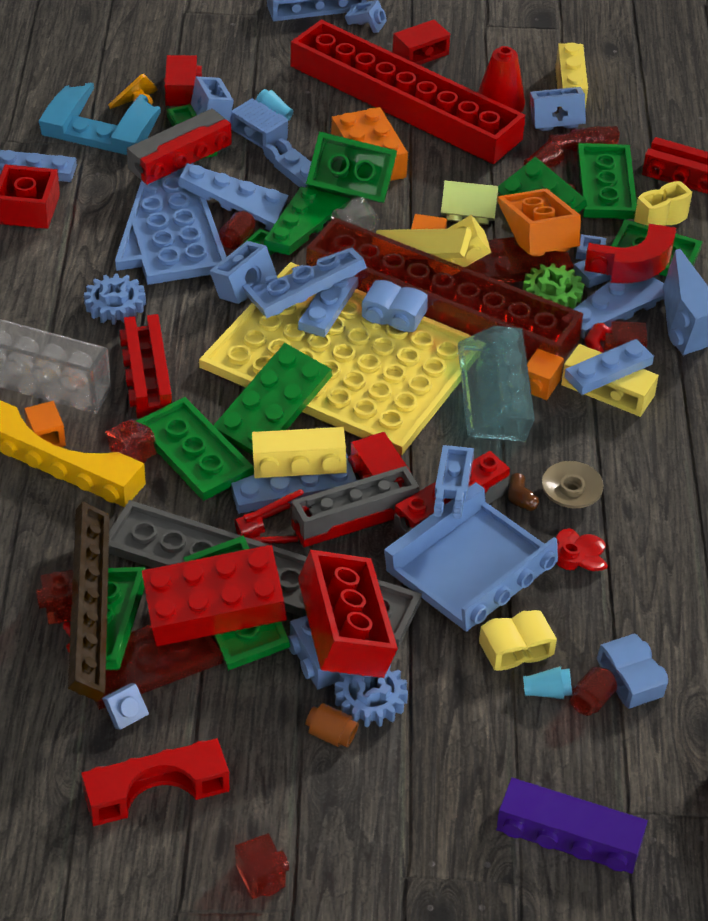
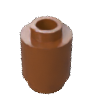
(331, 725)

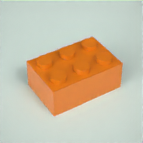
(372, 128)

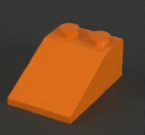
(541, 221)

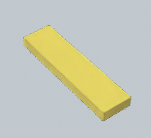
(437, 242)

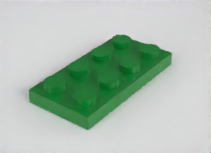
(607, 180)
(273, 397)
(196, 449)
(250, 643)

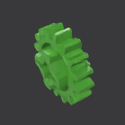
(555, 285)

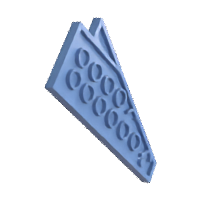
(169, 233)

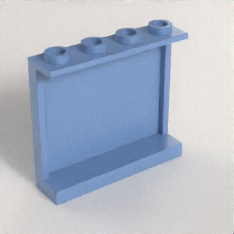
(469, 562)

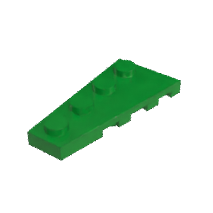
(303, 216)
(123, 601)

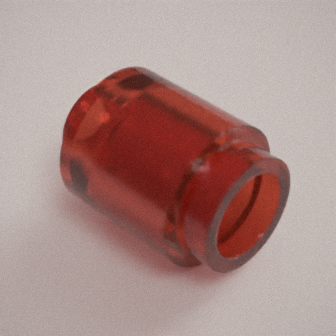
(237, 229)
(593, 691)

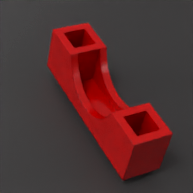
(194, 768)

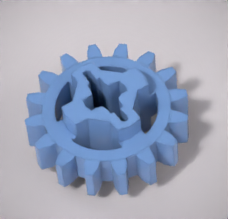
(114, 298)
(371, 696)

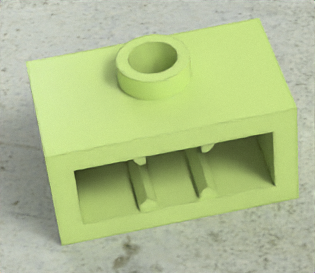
(469, 199)

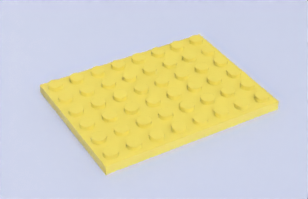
(379, 376)

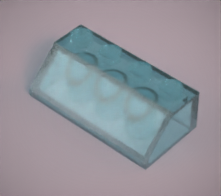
(496, 384)

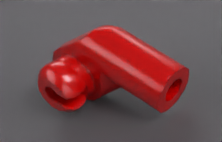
(595, 336)

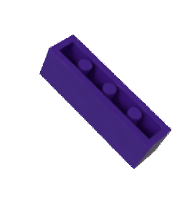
(571, 825)

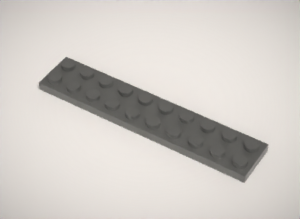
(163, 539)

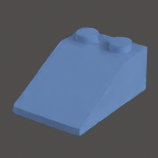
(686, 305)

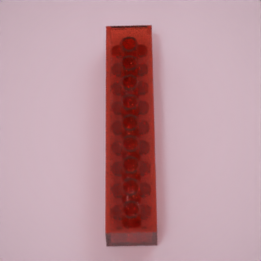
(454, 293)

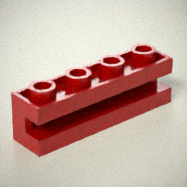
(677, 162)
(147, 365)

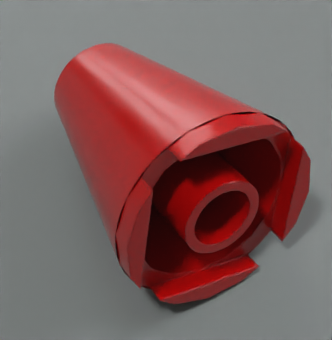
(503, 79)

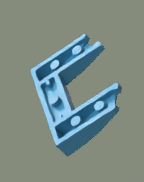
(63, 121)

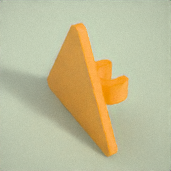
(140, 85)

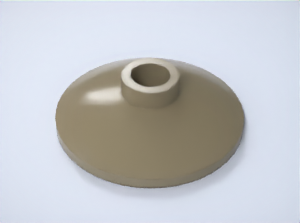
(572, 484)

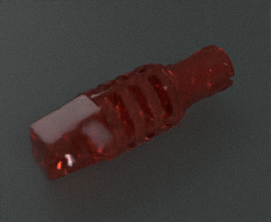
(592, 135)

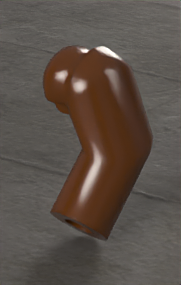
(520, 495)

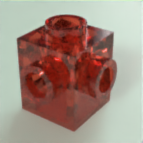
(132, 440)
(56, 596)

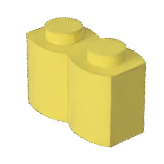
(664, 206)
(517, 640)

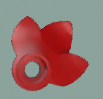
(580, 551)

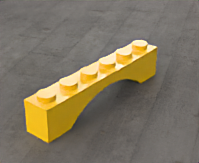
(107, 474)

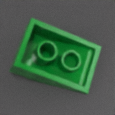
(351, 168)

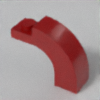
(634, 262)

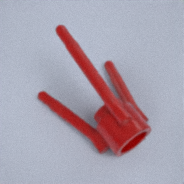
(252, 524)

